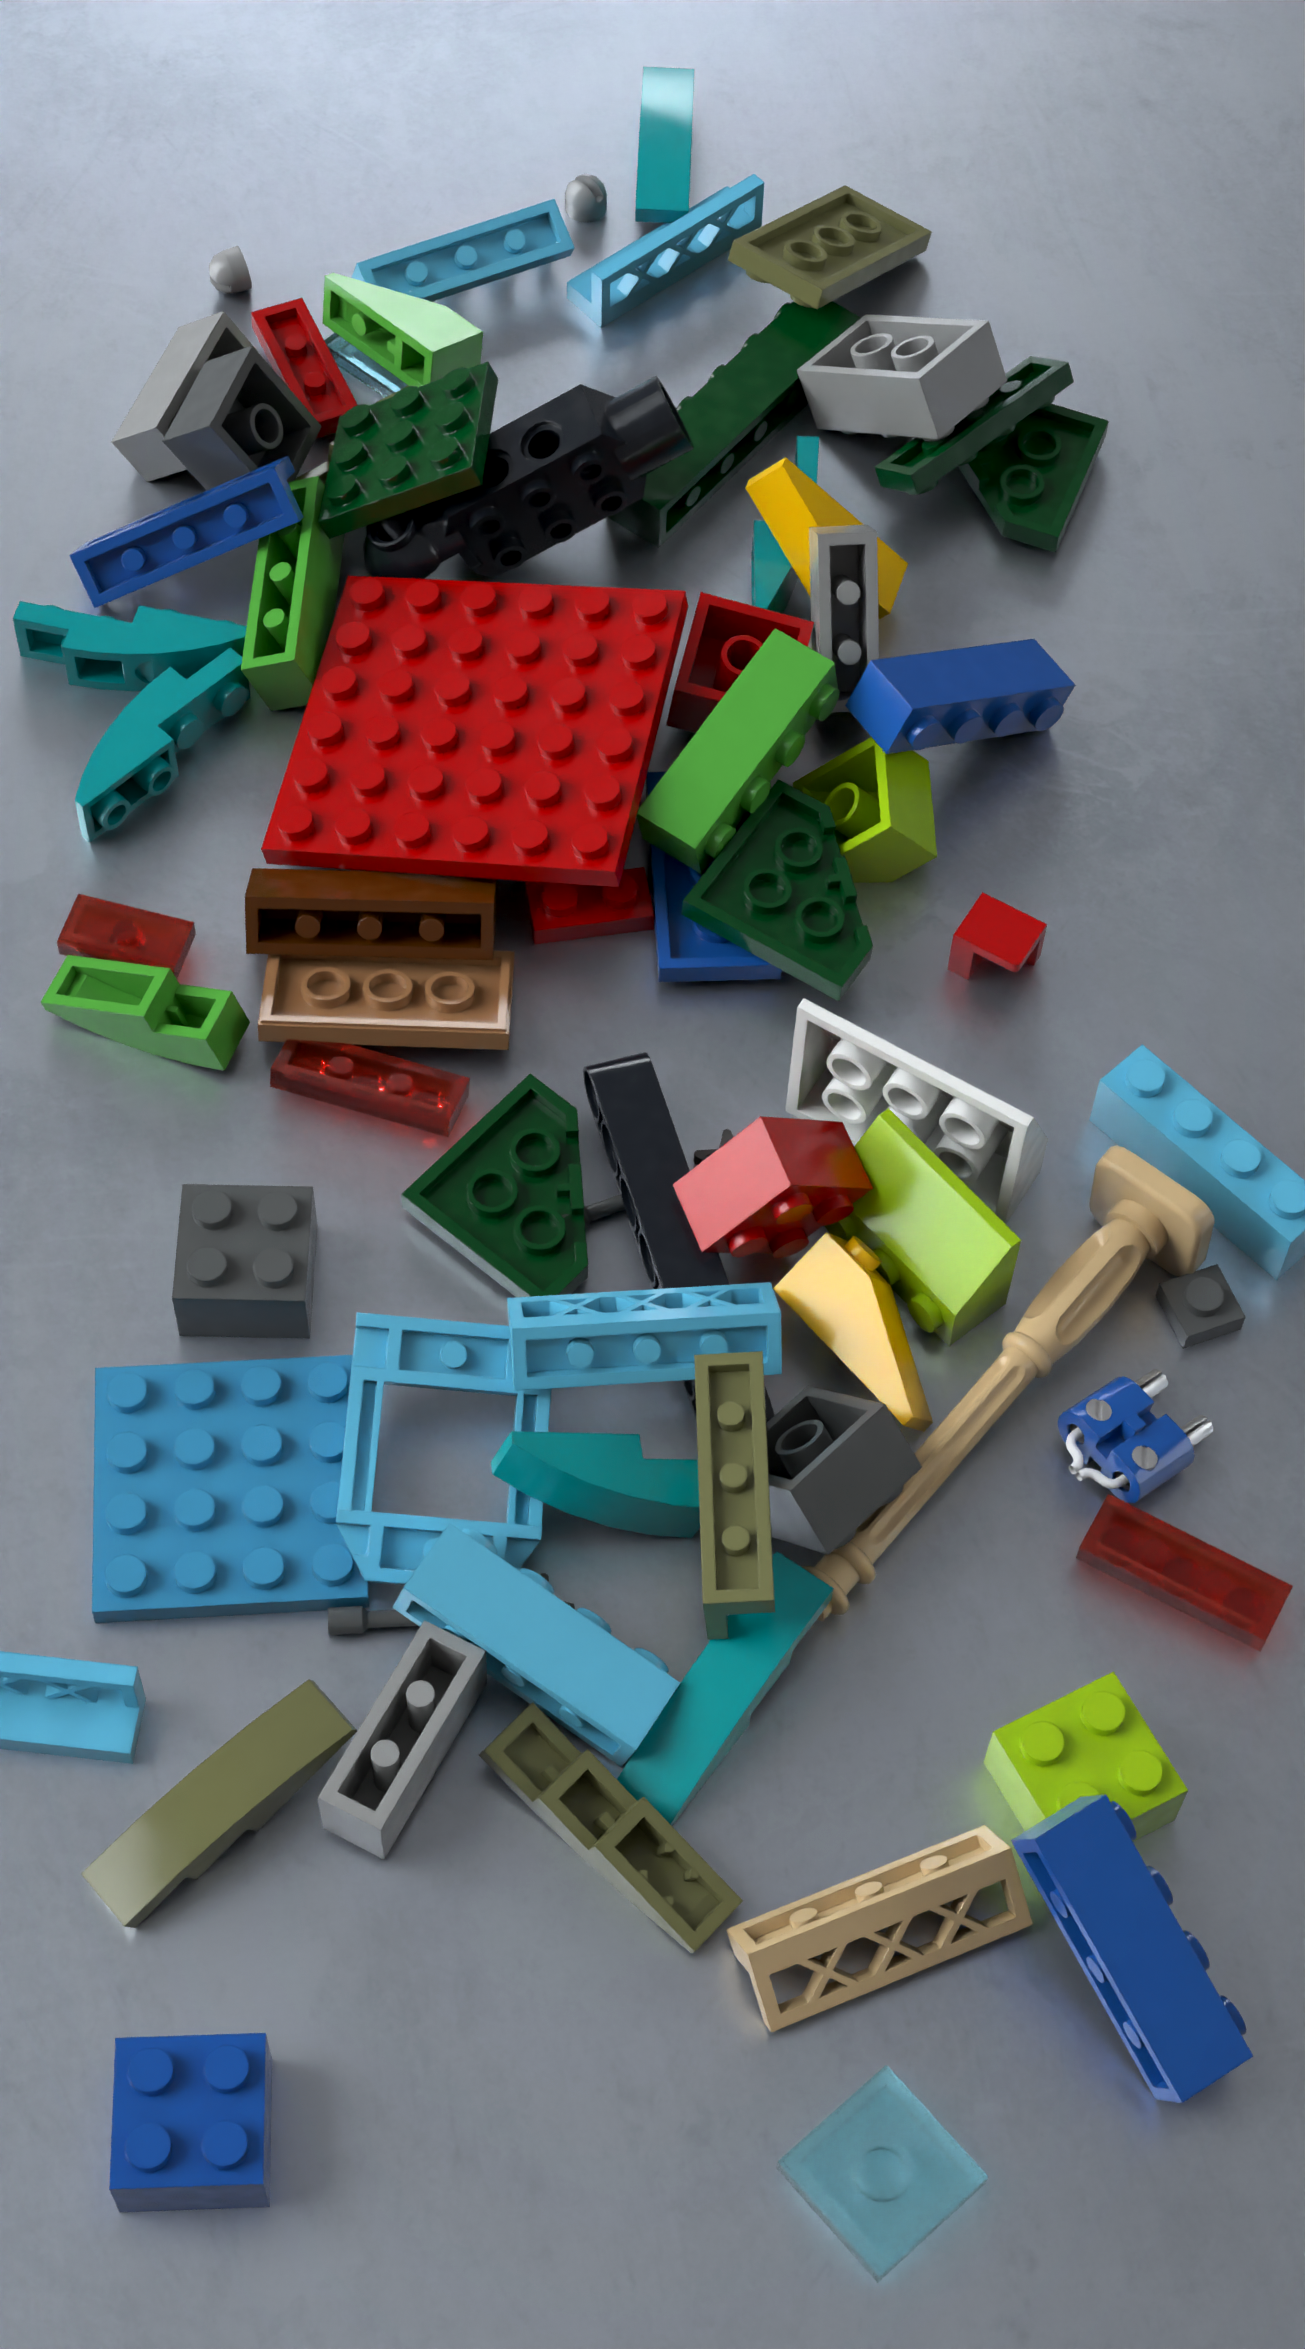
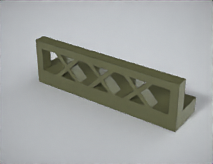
(733, 1488)

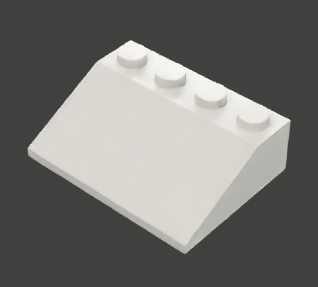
(856, 1076)

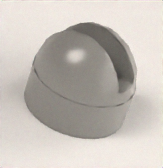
(585, 198)
(229, 271)

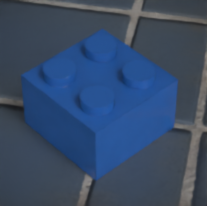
(191, 2122)

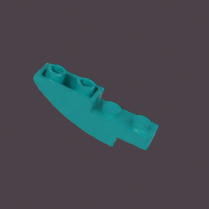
(119, 653)
(141, 744)

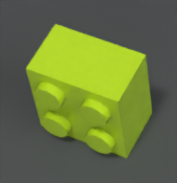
(1083, 1748)

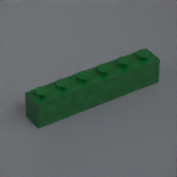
(735, 417)

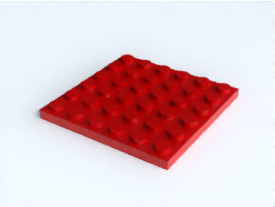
(479, 730)

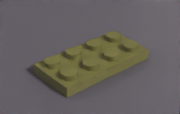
(829, 247)

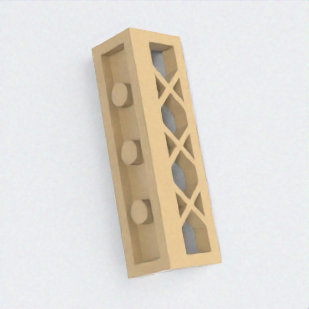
(870, 1903)

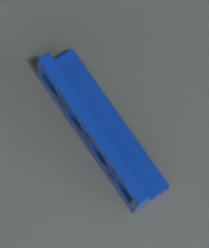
(188, 533)

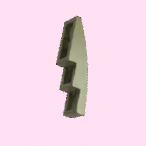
(218, 1802)
(611, 1829)

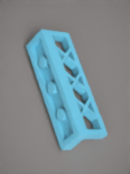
(668, 253)
(472, 254)
(638, 1334)
(70, 1707)

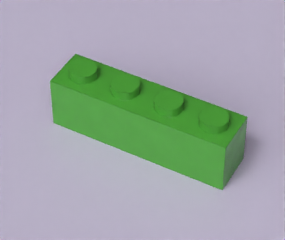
(292, 603)
(739, 751)

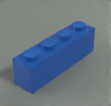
(959, 695)
(1133, 1947)

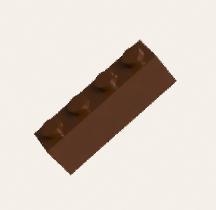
(369, 914)

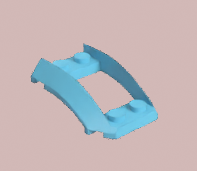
(430, 1357)

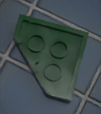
(1037, 473)
(787, 893)
(505, 1194)

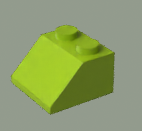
(878, 810)

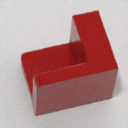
(998, 934)

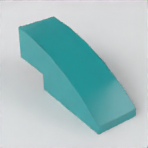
(603, 1480)

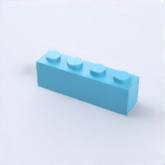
(1193, 1142)
(539, 1643)

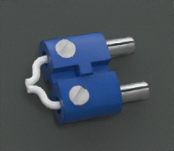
(1127, 1439)

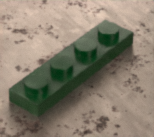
(922, 463)

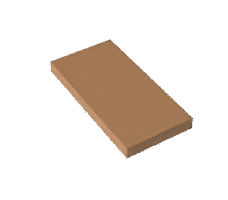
(388, 1001)

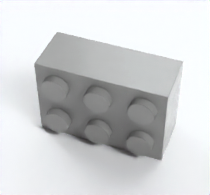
(903, 376)

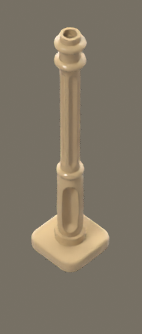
(1141, 1219)

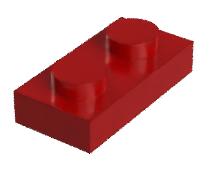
(589, 911)

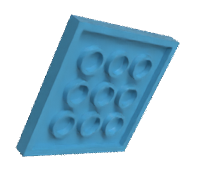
(220, 1490)

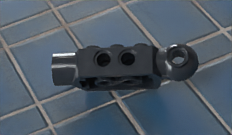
(539, 485)

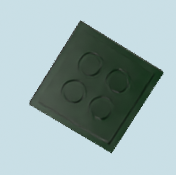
(409, 449)

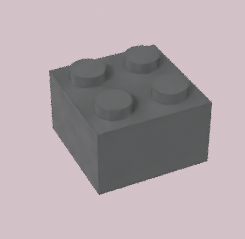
(239, 421)
(245, 1261)
(832, 1467)

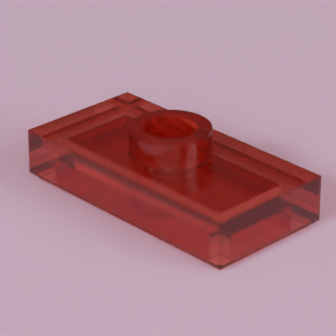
(125, 934)

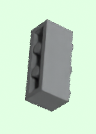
(164, 392)
(844, 601)
(403, 1739)

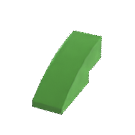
(148, 1010)

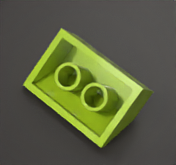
(931, 1233)

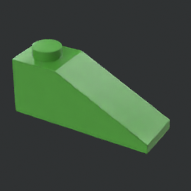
(399, 331)

